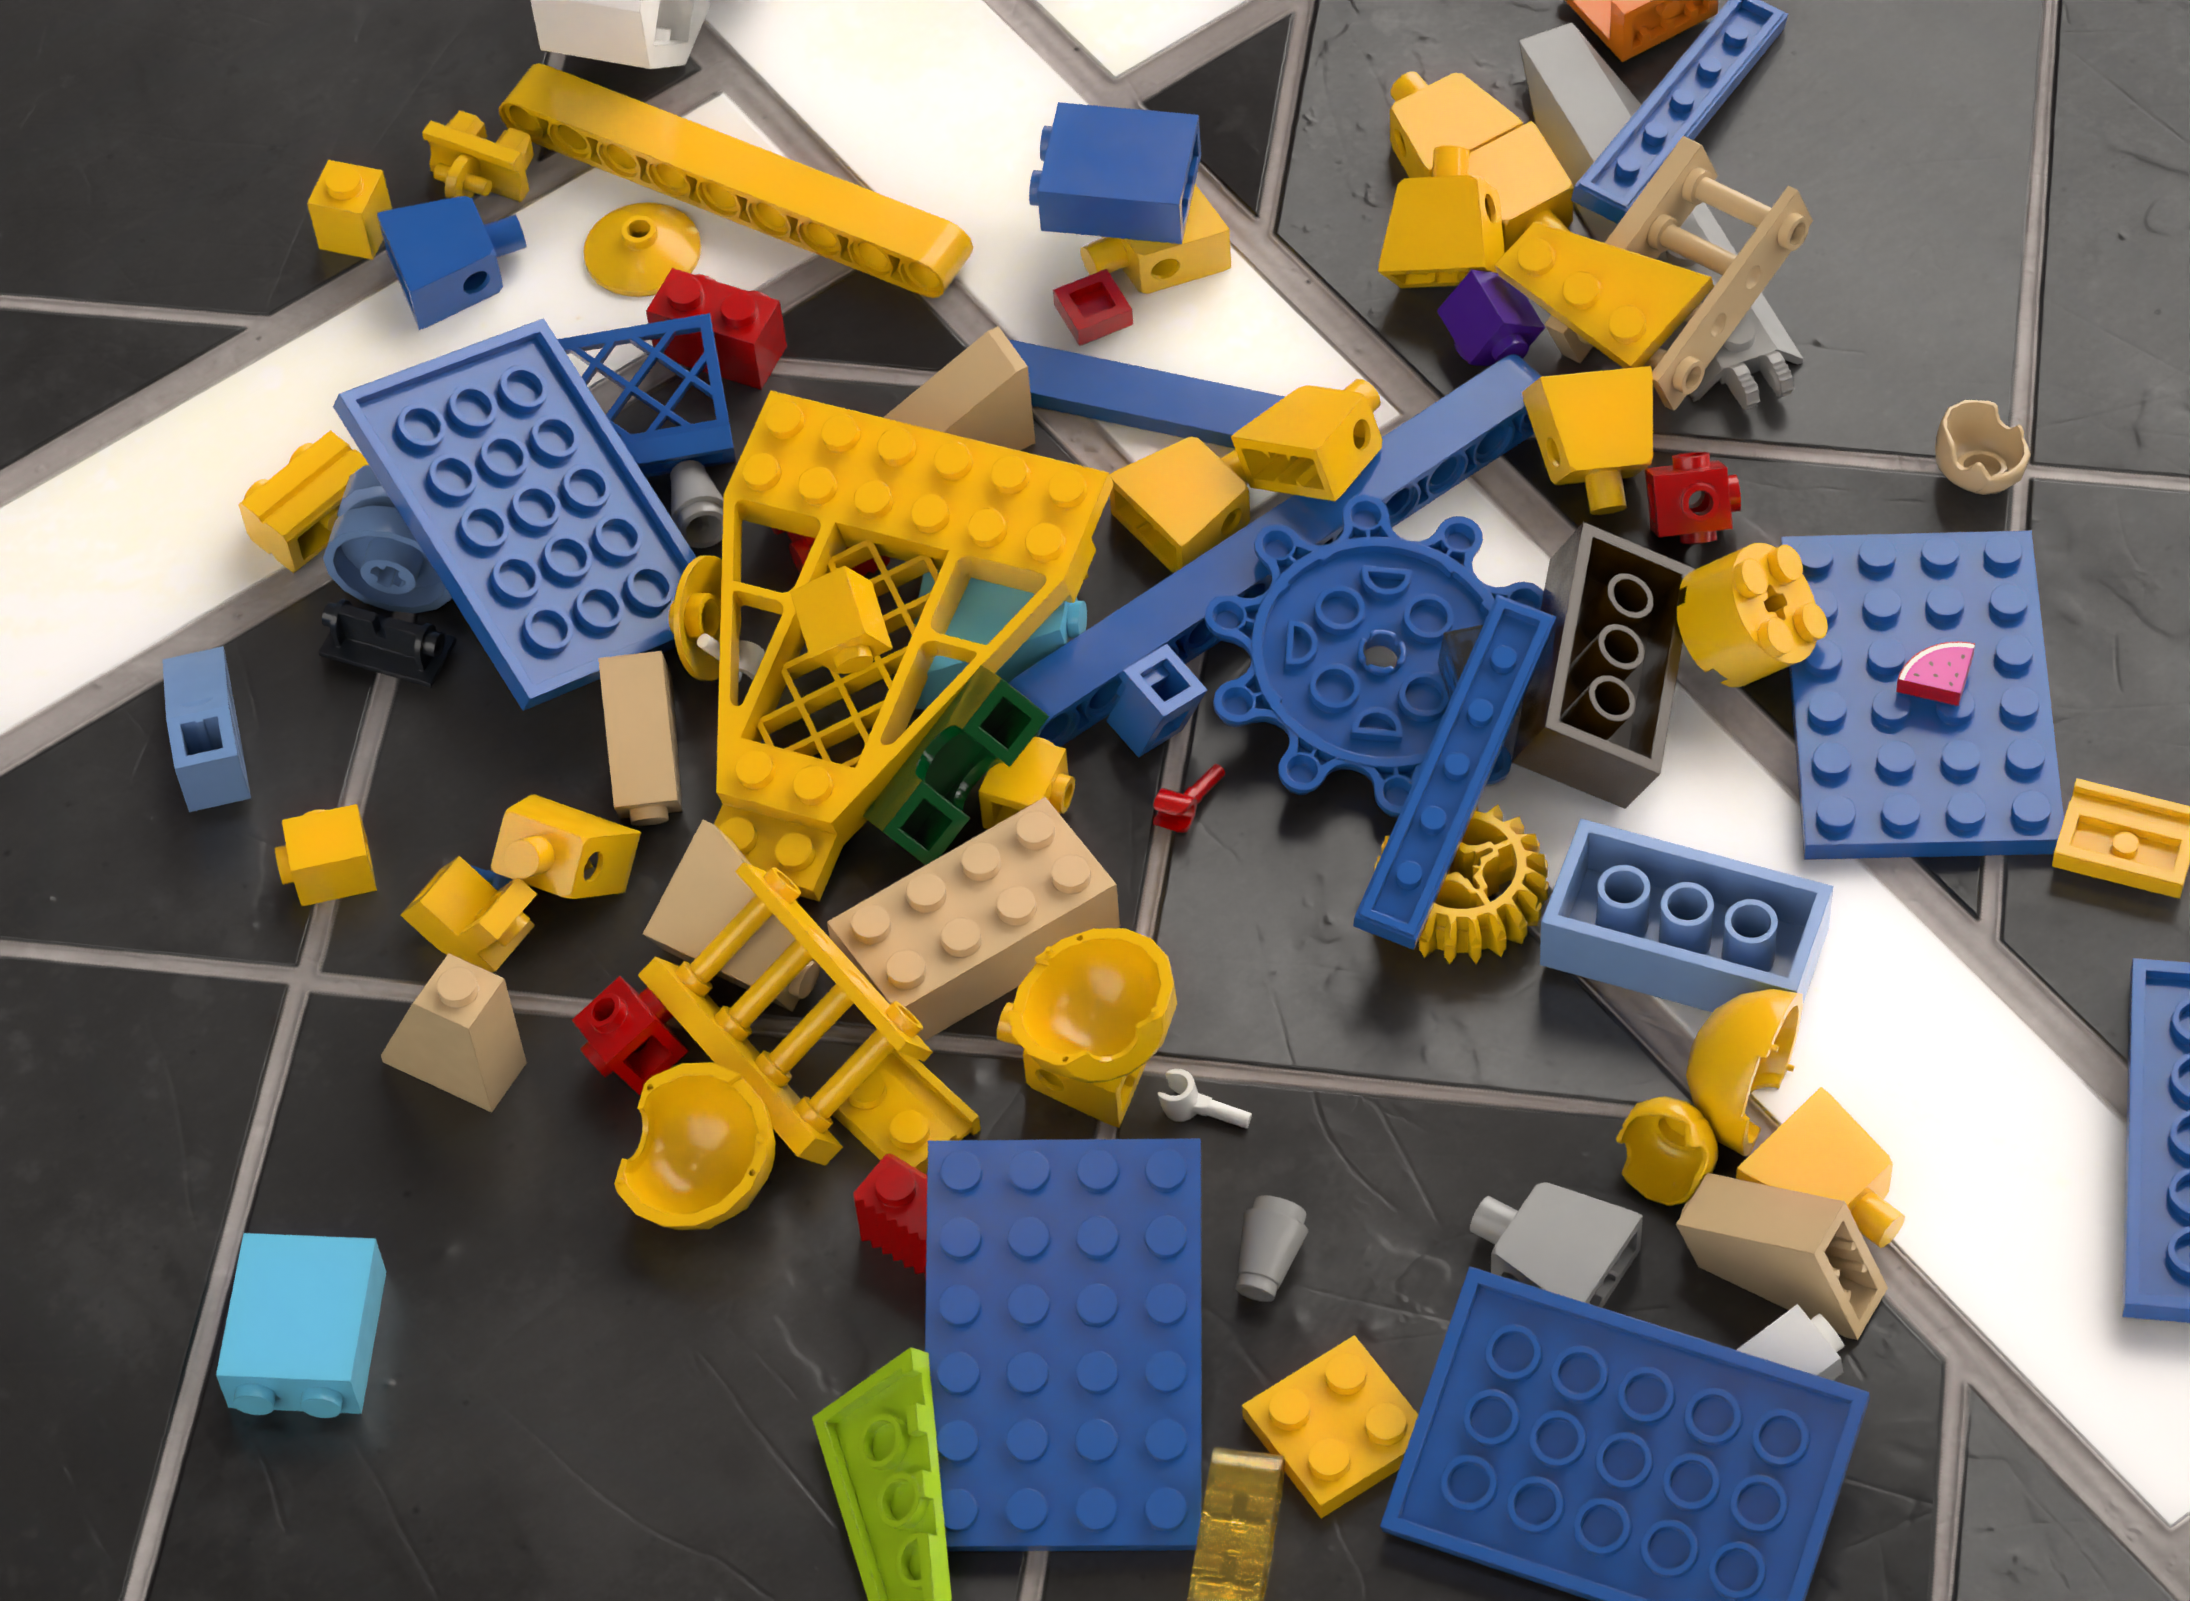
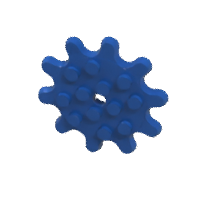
(1313, 635)

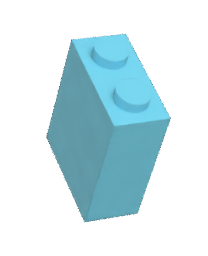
(301, 1324)

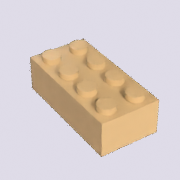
(977, 917)

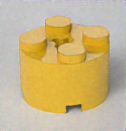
(1750, 614)

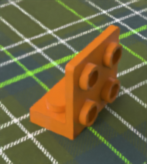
(1638, 25)

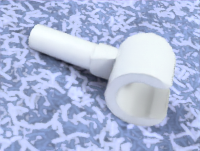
(749, 654)
(1190, 1102)

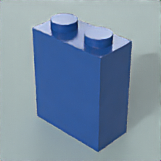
(1117, 172)

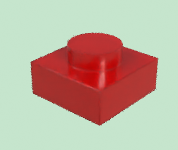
(1093, 307)

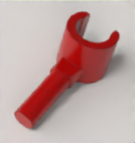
(1179, 809)

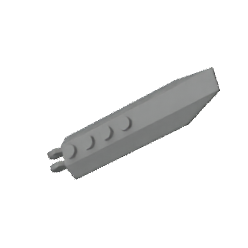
(1579, 112)

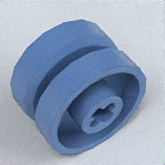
(377, 554)

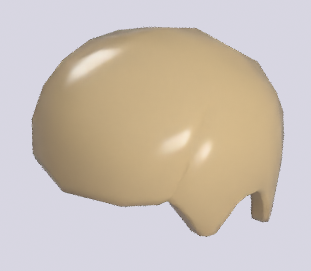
(1979, 449)

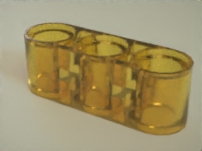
(1237, 1526)

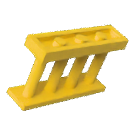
(725, 1031)

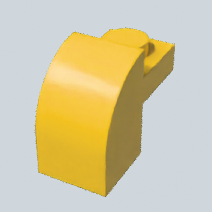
(470, 917)

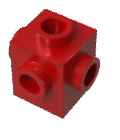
(1670, 492)
(628, 1034)

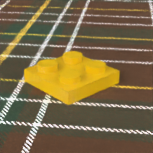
(1335, 1425)

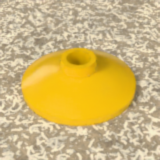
(638, 247)
(698, 612)

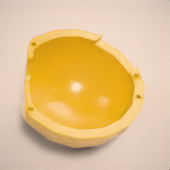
(1095, 1005)
(1738, 1051)
(699, 1150)

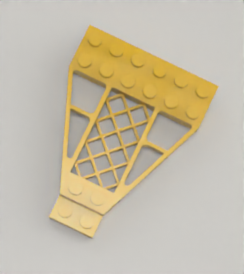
(897, 496)

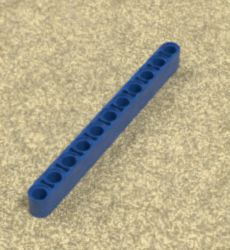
(1409, 471)

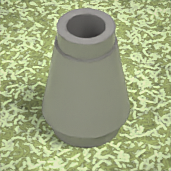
(696, 505)
(1269, 1244)

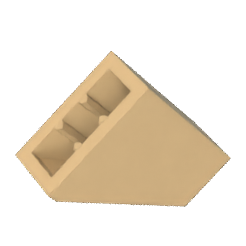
(976, 396)
(641, 736)
(705, 899)
(460, 1035)
(1785, 1249)

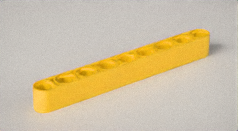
(737, 180)

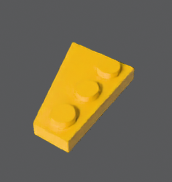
(1603, 292)

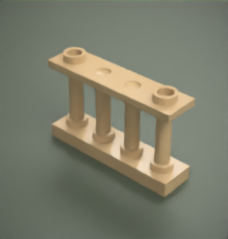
(1654, 227)

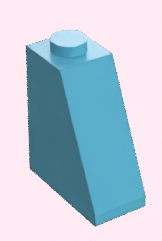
(982, 615)

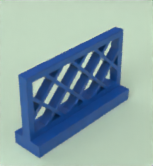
(662, 449)

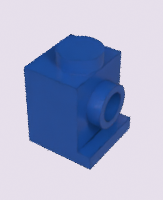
(1155, 700)

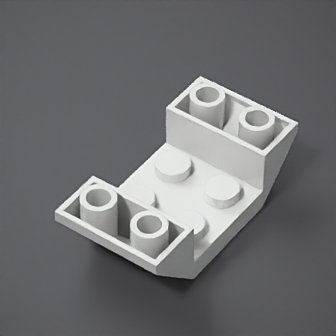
(621, 31)

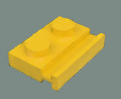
(2125, 838)
(904, 1109)

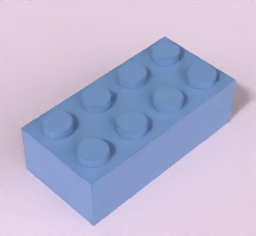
(1680, 920)

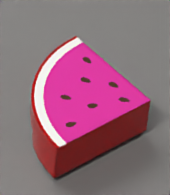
(1938, 672)

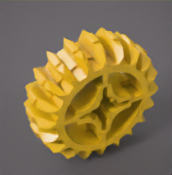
(1487, 857)

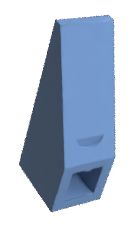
(204, 729)

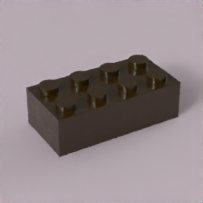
(1608, 670)

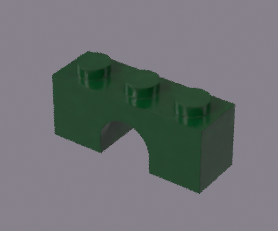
(927, 795)

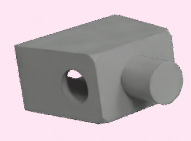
(1561, 1242)

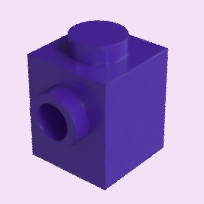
(1489, 319)

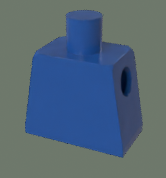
(446, 255)

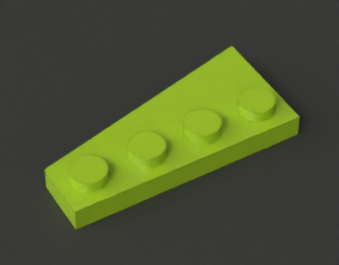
(888, 1480)

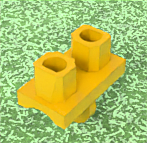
(475, 164)

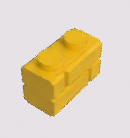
(300, 503)

